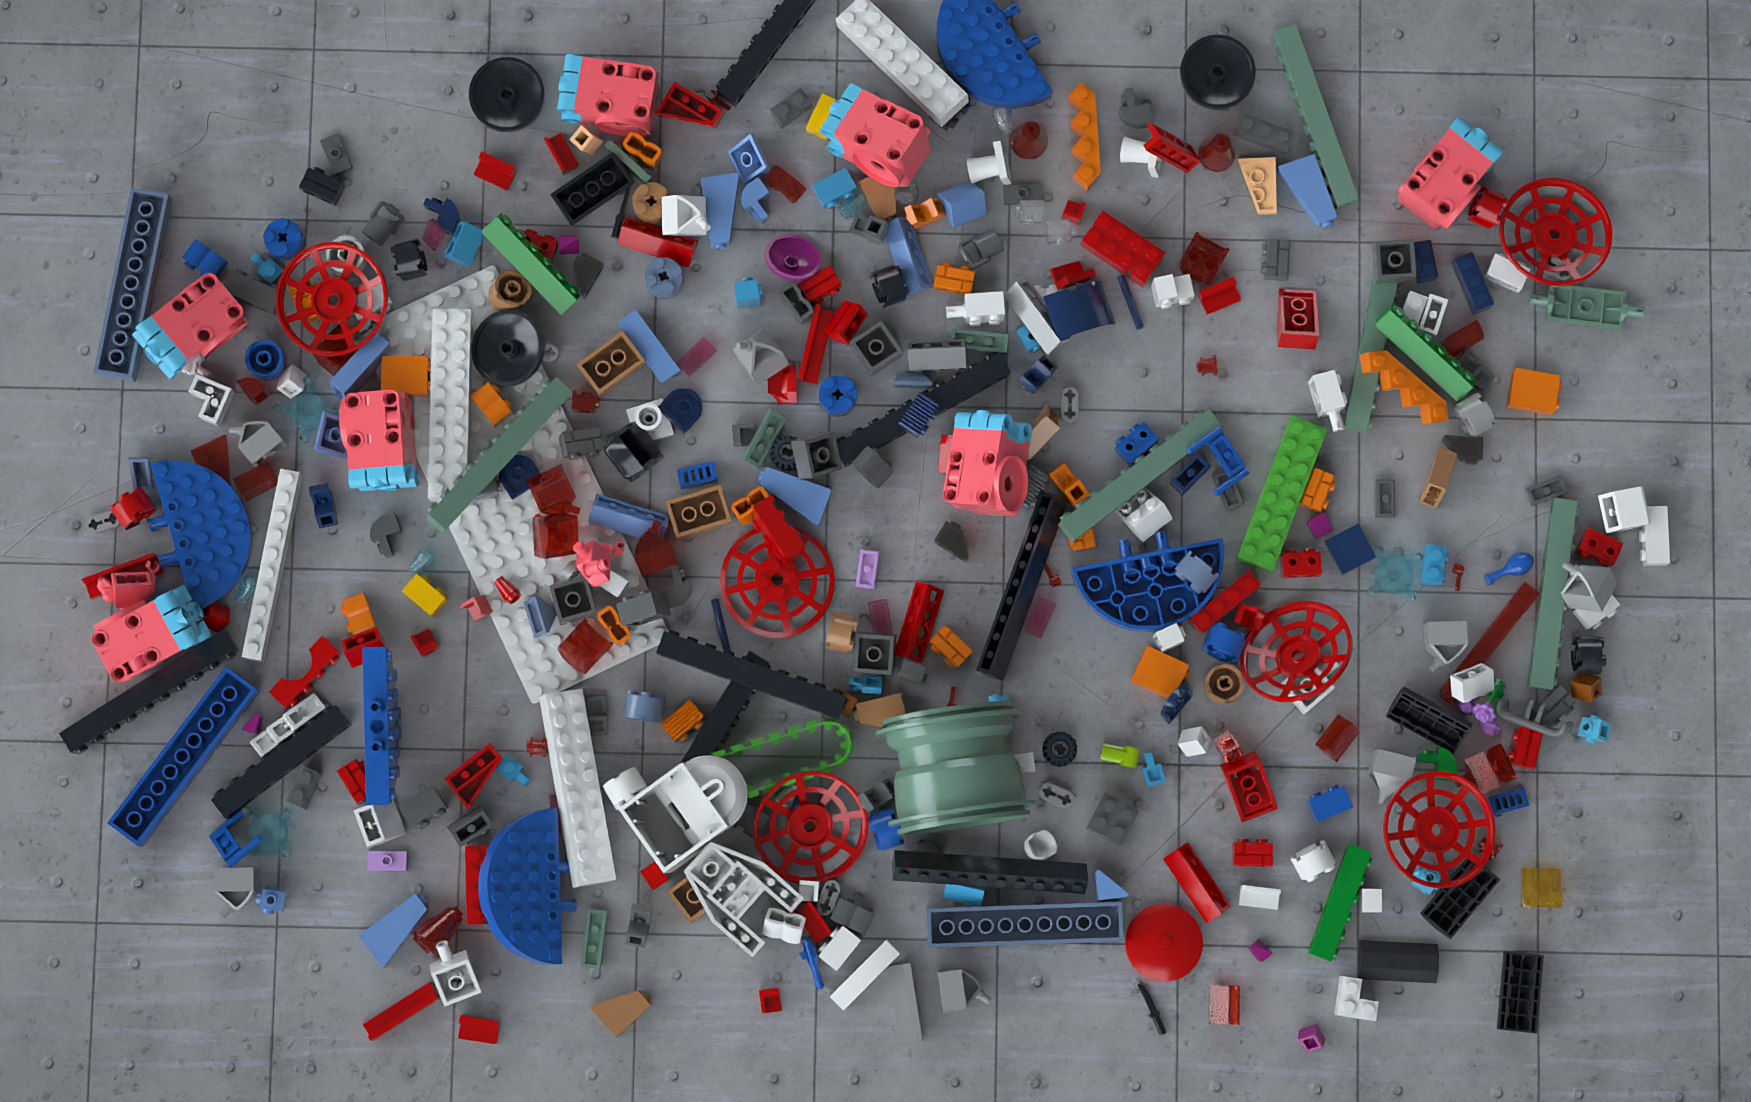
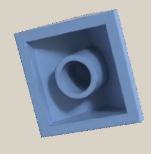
(748, 160)
(963, 203)
(329, 436)
(1106, 888)

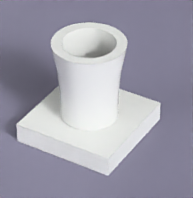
(1134, 151)
(990, 166)
(659, 427)

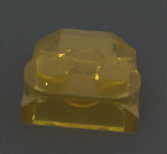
(1541, 888)

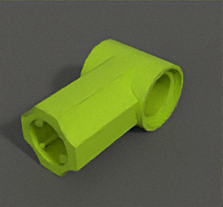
(1124, 755)

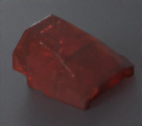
(1202, 259)
(333, 364)
(584, 647)

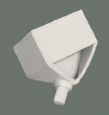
(684, 215)

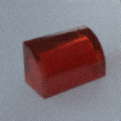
(1463, 339)
(254, 390)
(256, 481)
(1337, 738)
(1224, 1004)

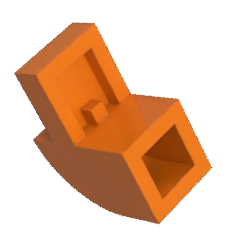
(925, 213)
(1068, 485)

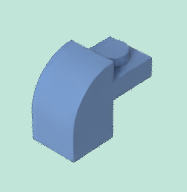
(751, 198)

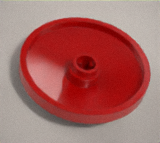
(1163, 942)

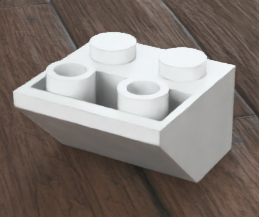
(1624, 509)
(1144, 514)
(379, 823)

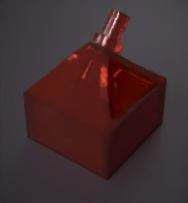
(553, 492)
(555, 535)
(654, 552)
(1489, 769)

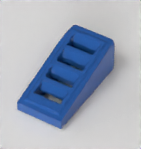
(703, 467)
(1491, 799)

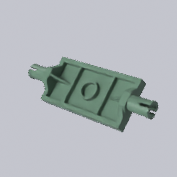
(1586, 306)

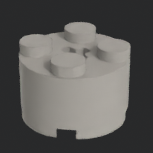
(1474, 415)

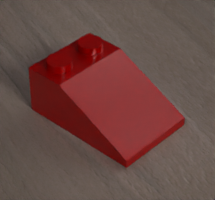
(1297, 319)
(1248, 786)

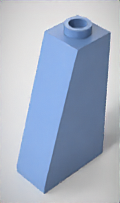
(1308, 187)
(720, 207)
(360, 367)
(798, 494)
(393, 930)

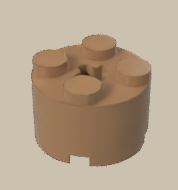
(643, 196)
(509, 291)
(841, 632)
(1234, 682)

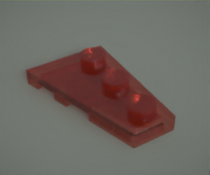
(214, 457)

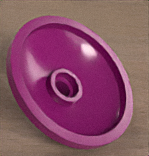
(792, 257)

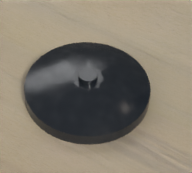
(1217, 72)
(506, 94)
(508, 348)

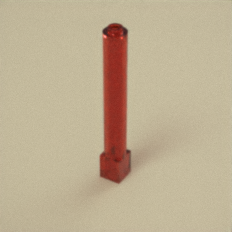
(1495, 634)

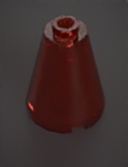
(1029, 140)
(1217, 153)
(437, 929)

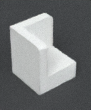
(291, 381)
(615, 584)
(1194, 741)
(809, 890)
(1370, 900)

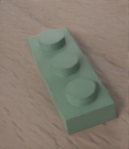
(629, 162)
(981, 340)
(764, 438)
(594, 938)

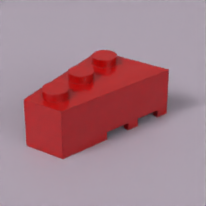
(688, 107)
(776, 531)
(473, 773)

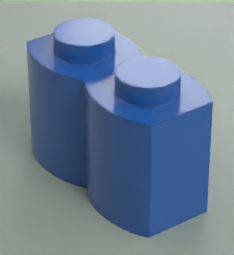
(204, 259)

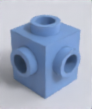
(276, 905)

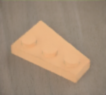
(1261, 182)

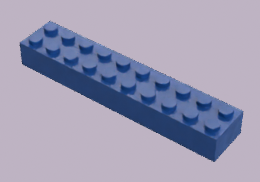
(183, 757)

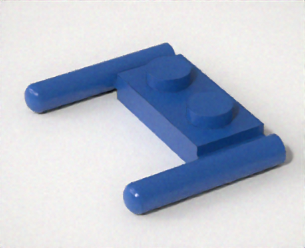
(1225, 455)
(227, 844)

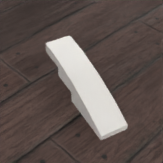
(287, 724)
(865, 975)

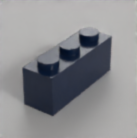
(1472, 283)

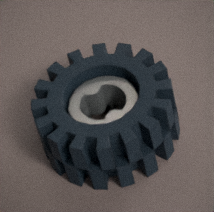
(778, 459)
(1052, 755)

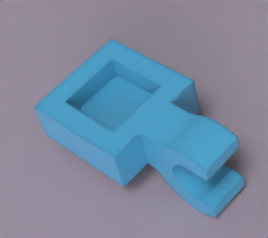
(268, 270)
(869, 684)
(512, 769)
(1152, 773)

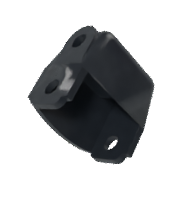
(633, 451)

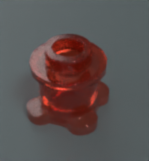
(1207, 366)
(537, 747)
(1497, 847)

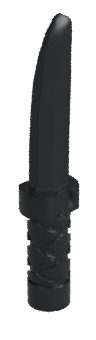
(620, 217)
(1154, 1013)

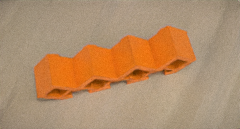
(1085, 126)
(1412, 390)

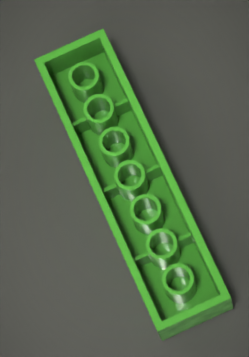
(1281, 494)

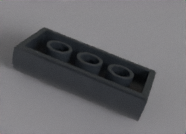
(591, 189)

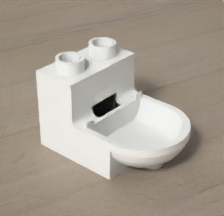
(708, 796)

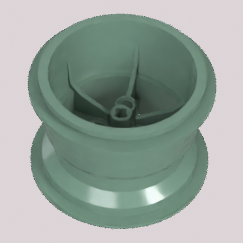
(955, 768)

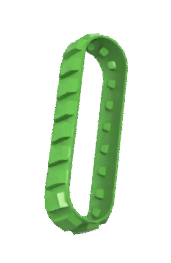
(843, 730)

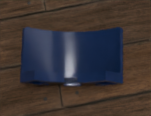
(1079, 309)

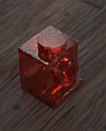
(585, 402)
(1228, 746)

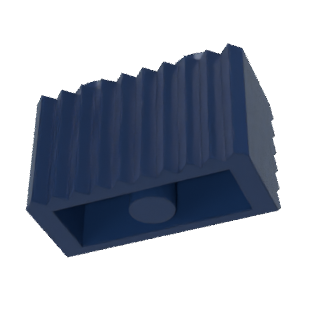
(1425, 262)
(919, 415)
(1190, 474)

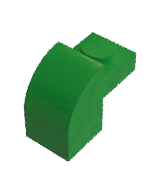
(1443, 761)

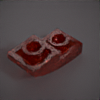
(785, 183)

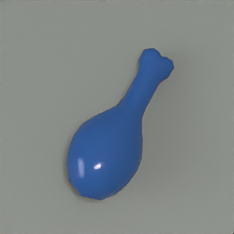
(1516, 565)
(811, 955)

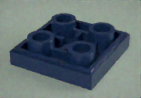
(1350, 549)

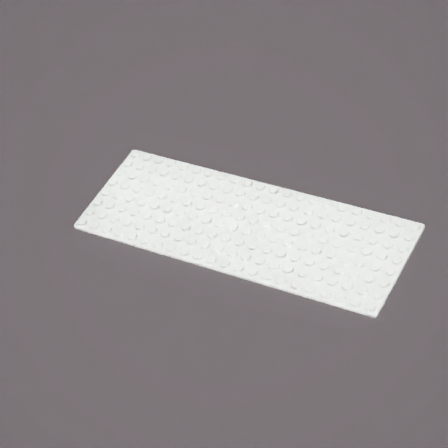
(498, 532)

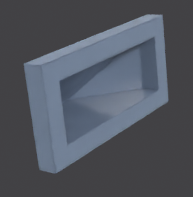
(913, 380)
(140, 472)
(540, 615)

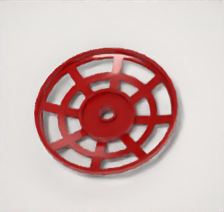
(1559, 223)
(321, 299)
(776, 593)
(1297, 644)
(1448, 825)
(815, 837)

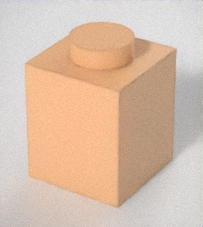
(586, 140)

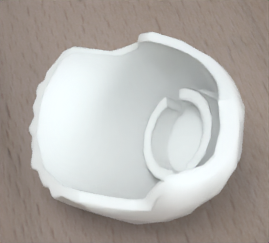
(1040, 845)

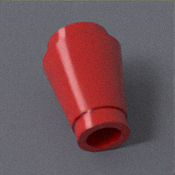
(507, 590)

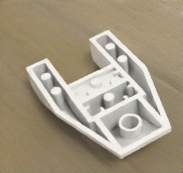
(730, 884)

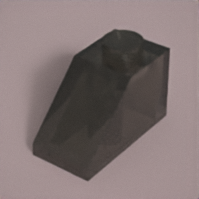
(586, 272)
(1468, 447)
(952, 540)

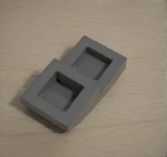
(1480, 373)
(597, 715)

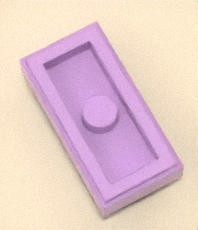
(867, 569)
(387, 861)

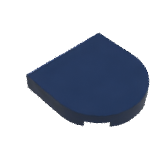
(682, 408)
(515, 473)
(1175, 703)

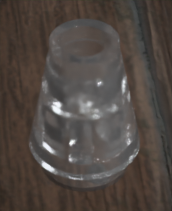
(1003, 120)

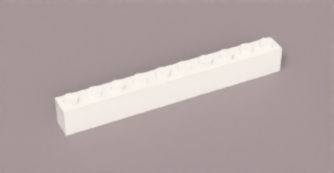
(272, 565)

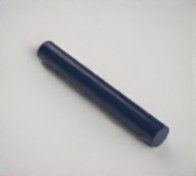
(1130, 302)
(720, 624)

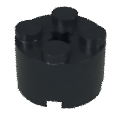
(409, 260)
(889, 286)
(1587, 655)

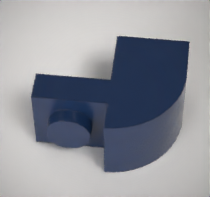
(448, 213)
(1037, 375)
(324, 505)

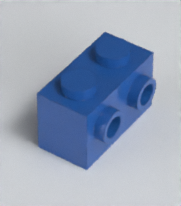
(1136, 443)
(1329, 803)

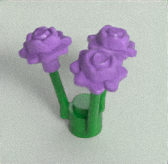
(1485, 712)

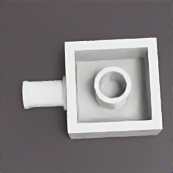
(980, 308)
(1328, 397)
(1305, 705)
(454, 975)

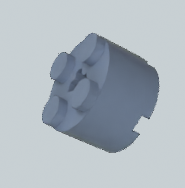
(659, 268)
(1196, 572)
(644, 706)

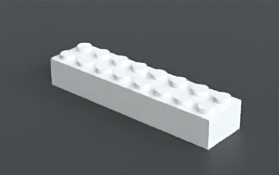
(902, 60)

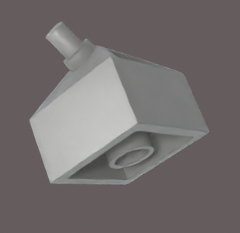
(760, 356)
(258, 441)
(1588, 587)
(1444, 641)
(1389, 772)
(236, 887)
(959, 989)

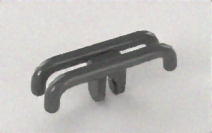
(1526, 721)

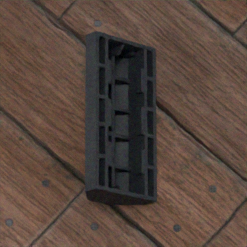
(1428, 720)
(1454, 905)
(1398, 961)
(1520, 992)

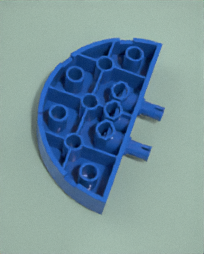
(987, 55)
(206, 527)
(1143, 589)
(380, 725)
(523, 887)

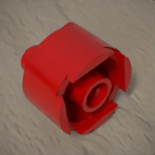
(1486, 207)
(133, 508)

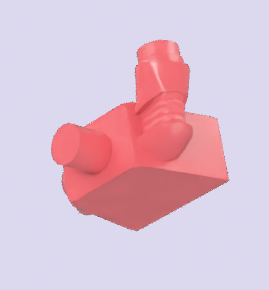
(595, 560)
(129, 587)

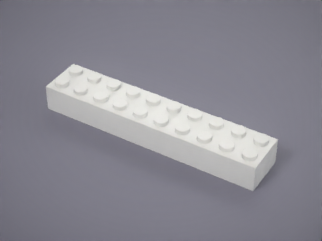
(449, 398)
(577, 788)

